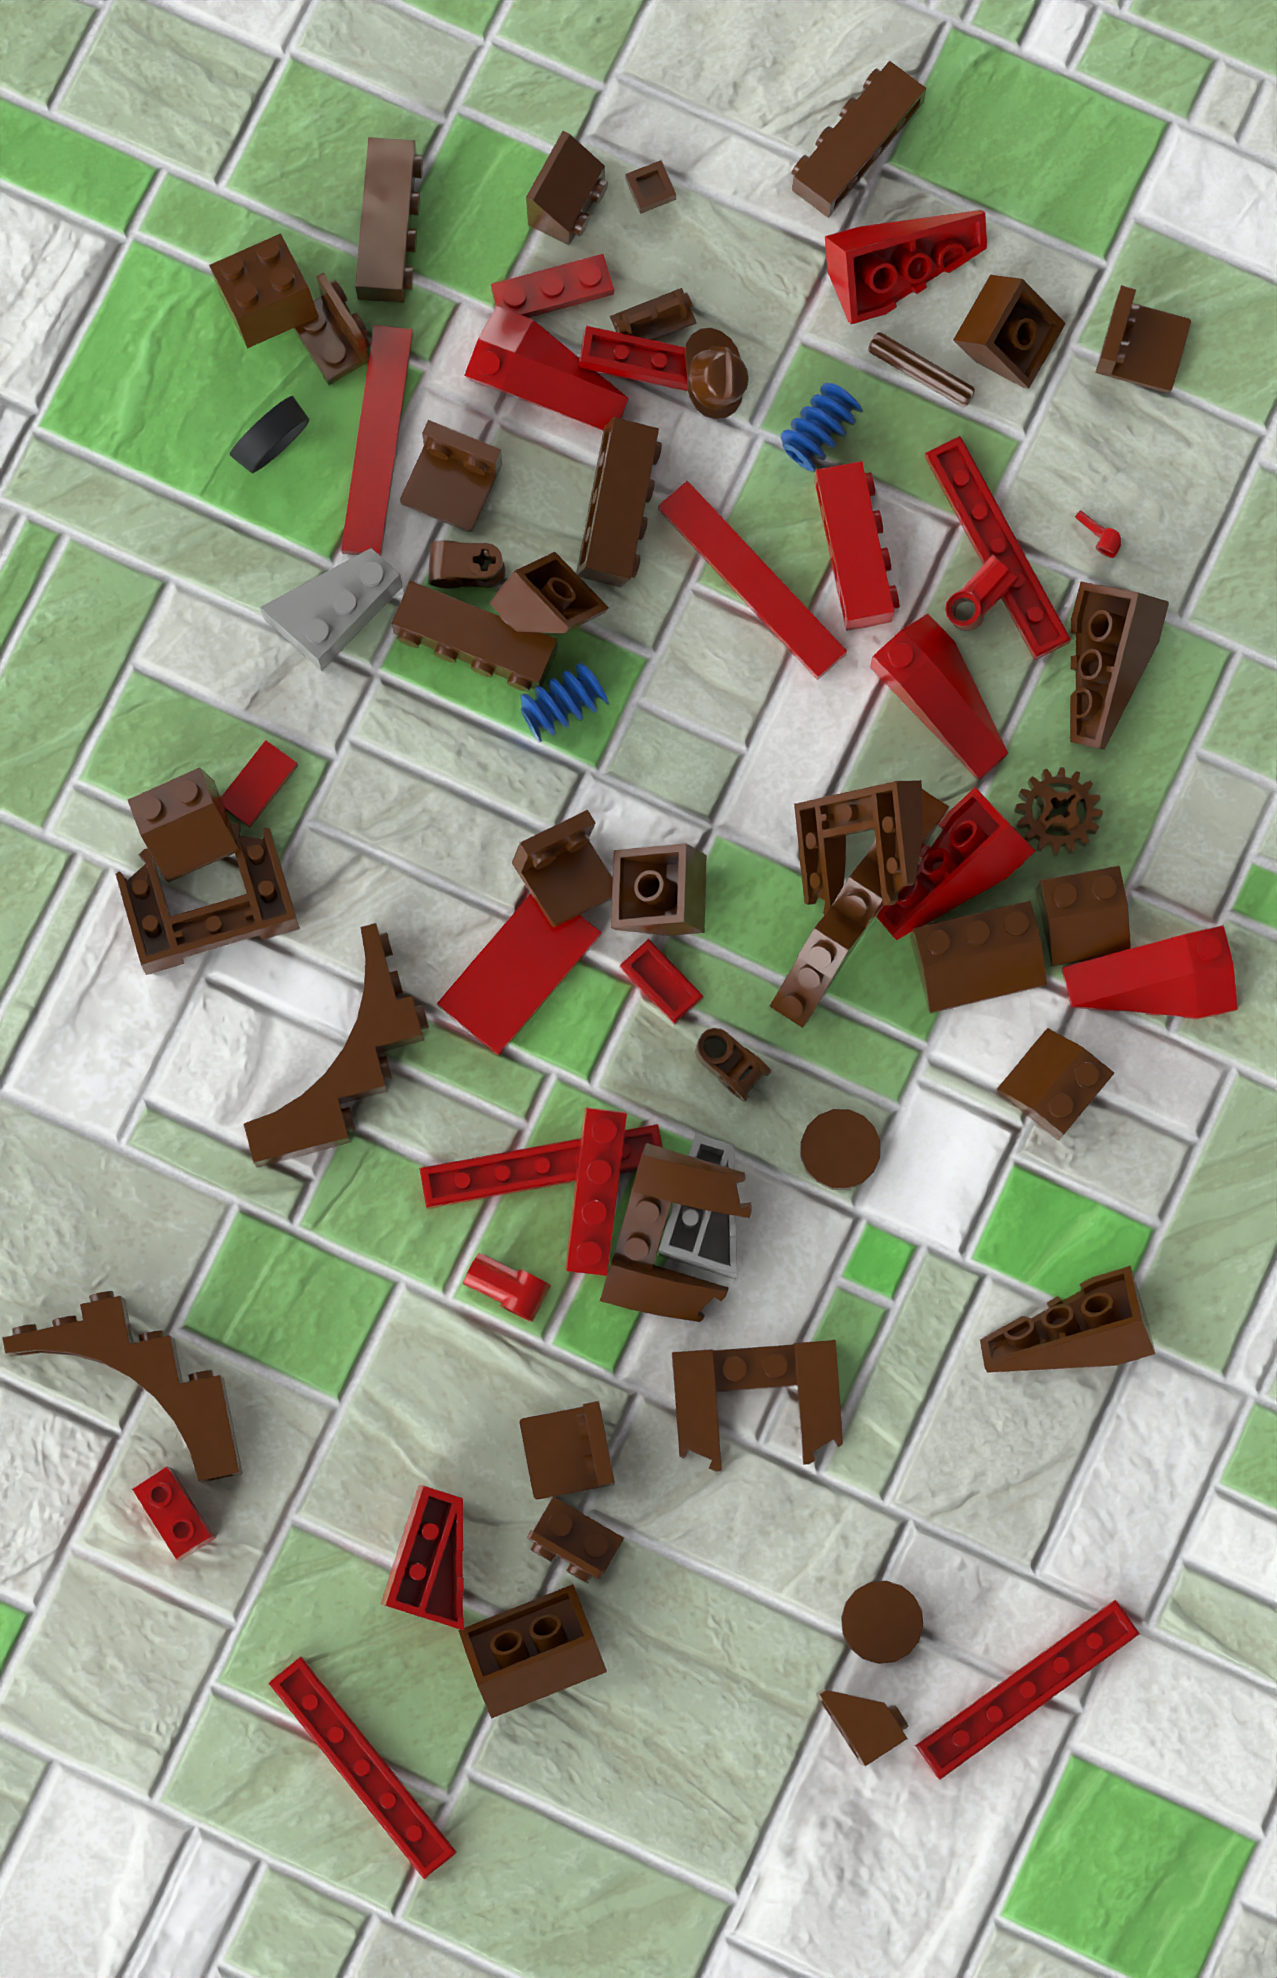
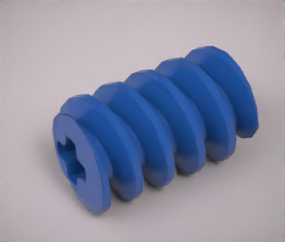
(818, 424)
(561, 701)

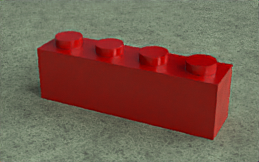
(855, 546)
(595, 1191)

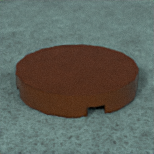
(840, 1149)
(882, 1622)

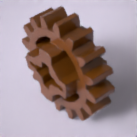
(1049, 798)

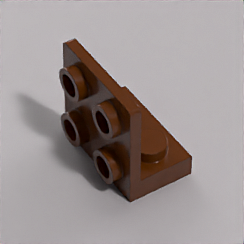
(335, 337)
(1142, 344)
(452, 476)
(564, 869)
(567, 1451)
(574, 1539)

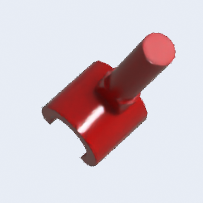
(1109, 538)

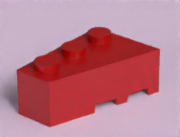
(429, 1560)

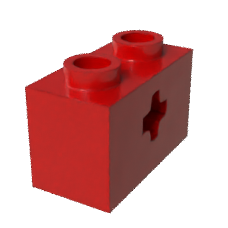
(173, 1513)

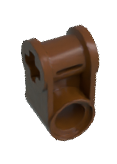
(459, 565)
(732, 1064)

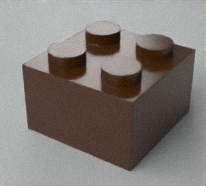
(264, 290)

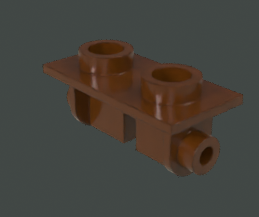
(656, 317)

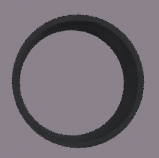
(270, 435)

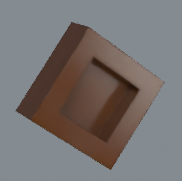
(650, 186)

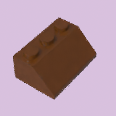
(979, 956)
(532, 1651)

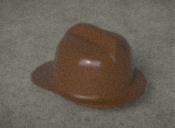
(714, 373)

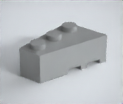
(334, 606)
(699, 1235)

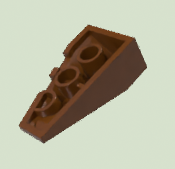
(1113, 647)
(1089, 1329)

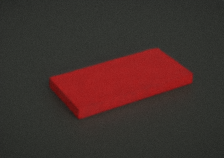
(516, 974)

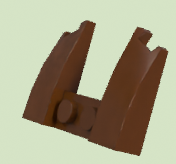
(824, 822)
(167, 939)
(659, 1181)
(804, 1365)

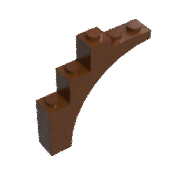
(841, 929)
(382, 1024)
(105, 1336)

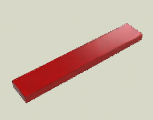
(377, 440)
(993, 536)
(752, 580)
(521, 1169)
(1027, 1689)
(362, 1767)

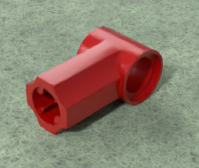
(983, 590)
(515, 1290)

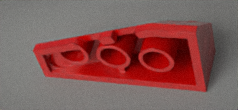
(888, 261)
(534, 366)
(935, 684)
(965, 860)
(1170, 977)

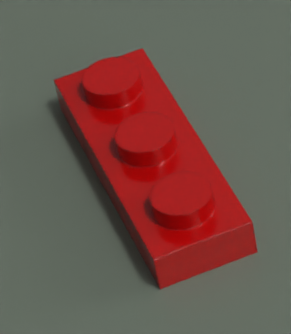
(555, 287)
(633, 358)

